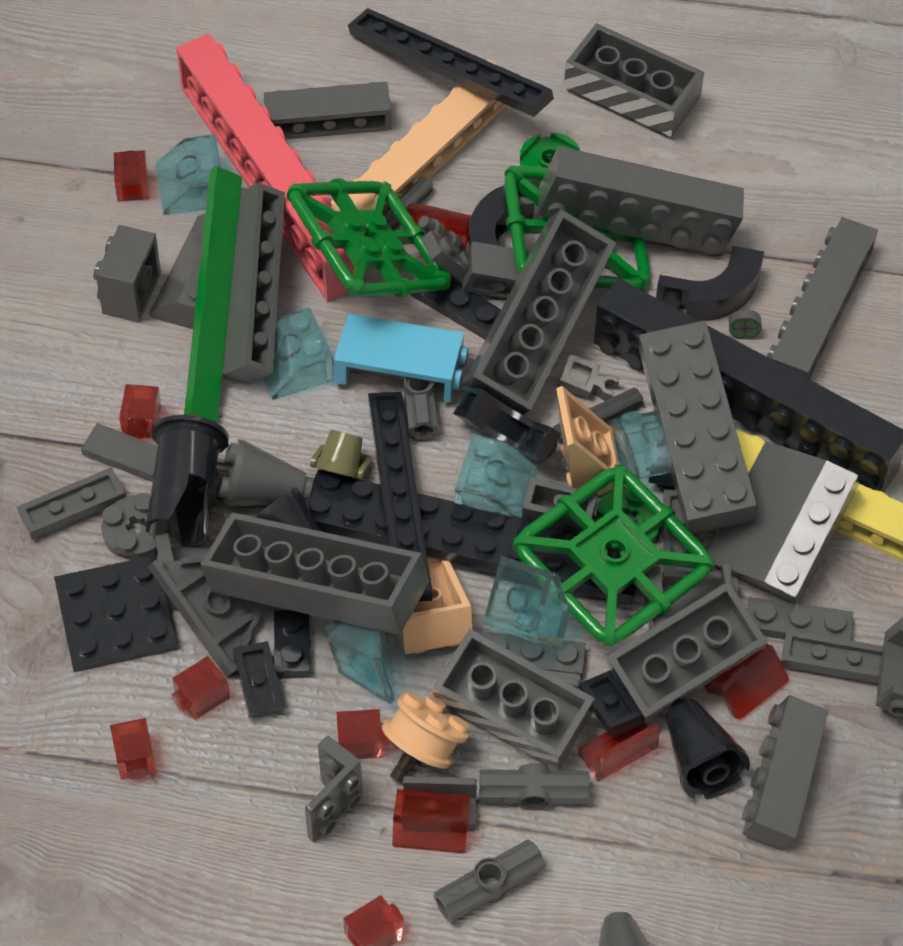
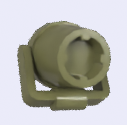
(342, 456)

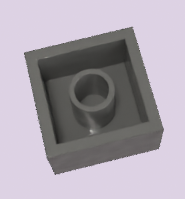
(127, 273)

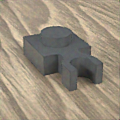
(582, 377)

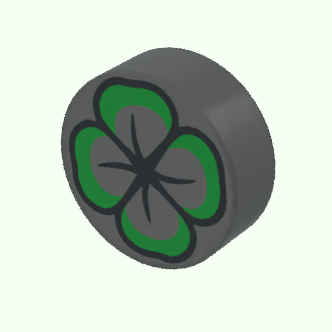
(745, 324)

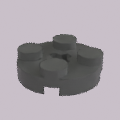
(119, 518)

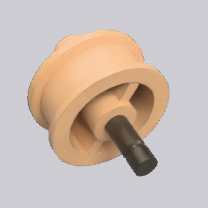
(424, 733)

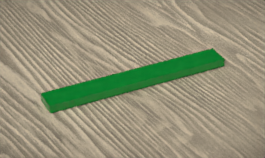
(213, 294)

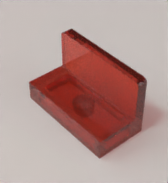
(451, 220)
(750, 681)
(608, 754)
(430, 821)

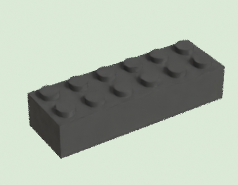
(641, 201)
(540, 312)
(697, 428)
(316, 573)

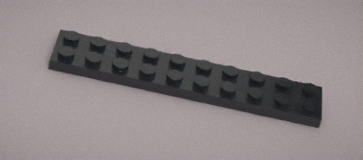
(450, 530)

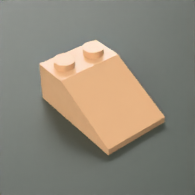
(586, 441)
(444, 618)

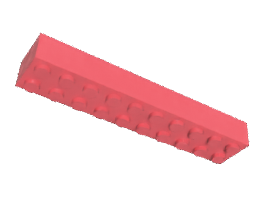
(254, 147)

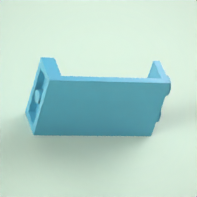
(400, 351)

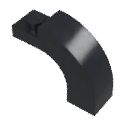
(490, 216)
(716, 296)
(502, 423)

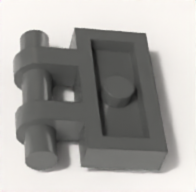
(445, 247)

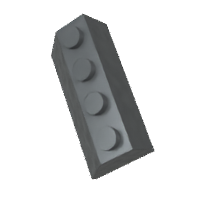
(178, 295)

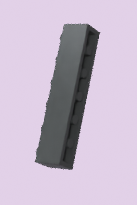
(254, 285)
(824, 297)

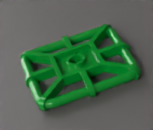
(516, 181)
(367, 238)
(635, 560)

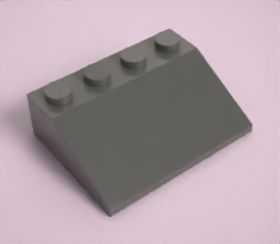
(796, 516)

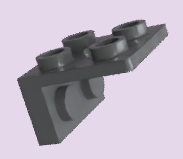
(342, 790)

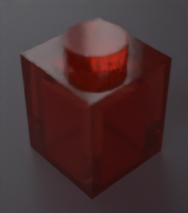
(131, 175)
(139, 410)
(200, 688)
(361, 733)
(133, 749)
(374, 924)

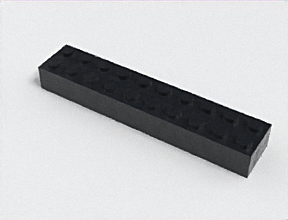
(763, 392)

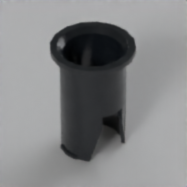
(185, 474)

